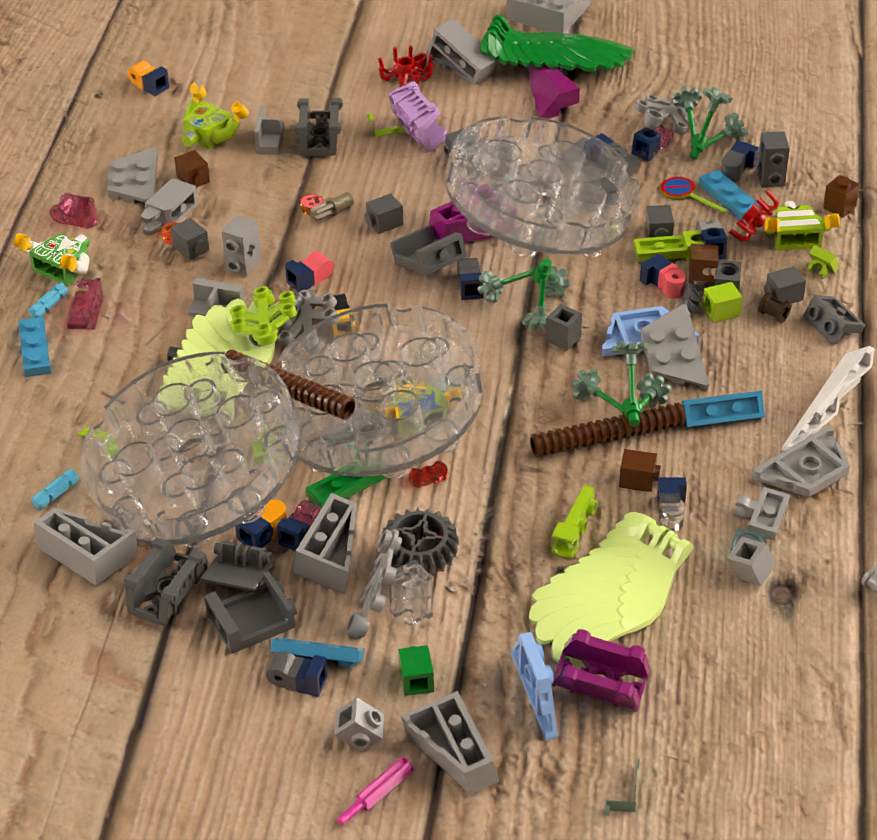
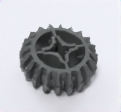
(425, 538)

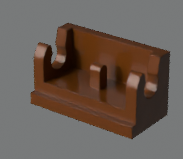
(702, 257)

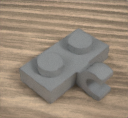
(765, 513)

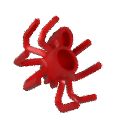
(406, 67)
(755, 217)

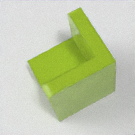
(722, 302)

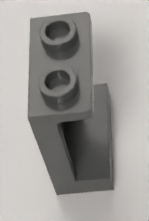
(425, 253)
(251, 614)

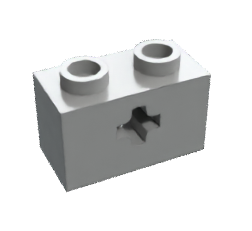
(241, 245)

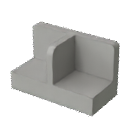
(268, 133)
(211, 293)

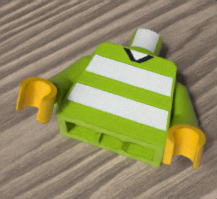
(798, 226)

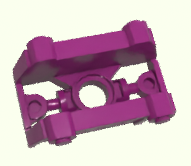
(607, 660)

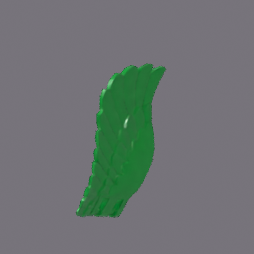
(552, 48)

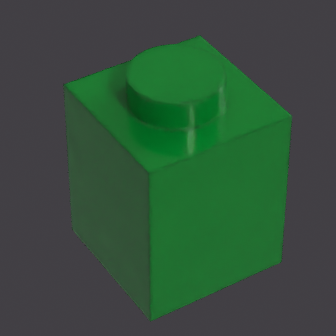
(416, 670)

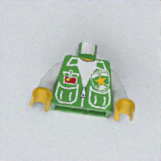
(57, 258)

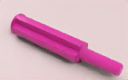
(378, 788)

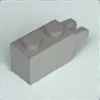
(168, 205)

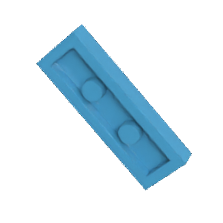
(727, 193)
(34, 346)
(723, 408)
(345, 655)

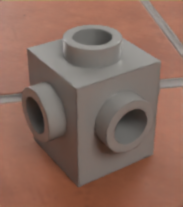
(359, 724)

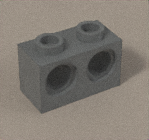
(773, 159)

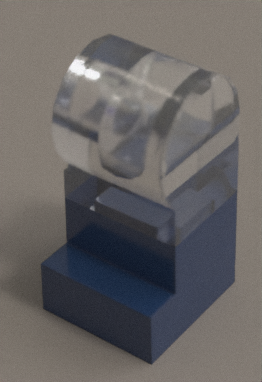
(671, 500)

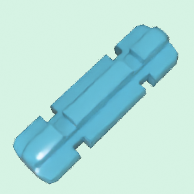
(48, 300)
(55, 489)

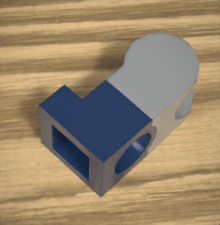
(713, 234)

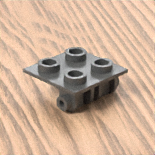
(238, 567)

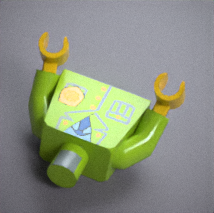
(207, 123)

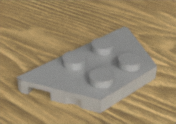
(133, 176)
(674, 349)
(807, 465)

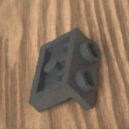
(832, 318)

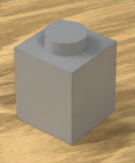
(751, 561)

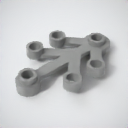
(654, 118)
(308, 315)
(381, 573)

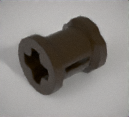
(774, 307)

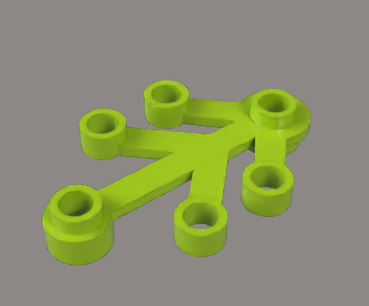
(265, 332)

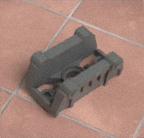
(308, 132)
(152, 577)

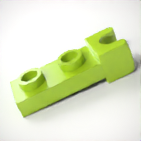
(668, 246)
(567, 533)

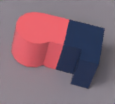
(308, 271)
(664, 276)

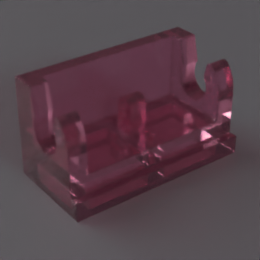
(86, 305)

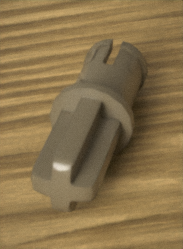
(331, 206)

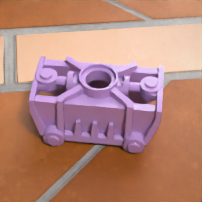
(417, 116)

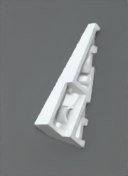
(827, 402)

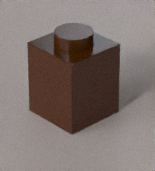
(192, 169)
(841, 196)
(639, 470)

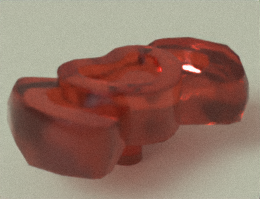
(428, 474)

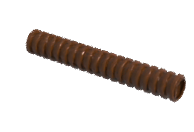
(311, 393)
(606, 430)

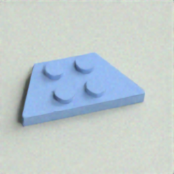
(627, 327)
(537, 681)

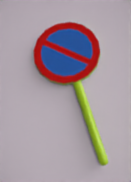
(683, 187)

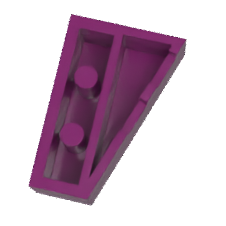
(448, 220)

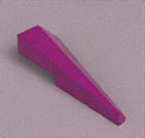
(551, 90)

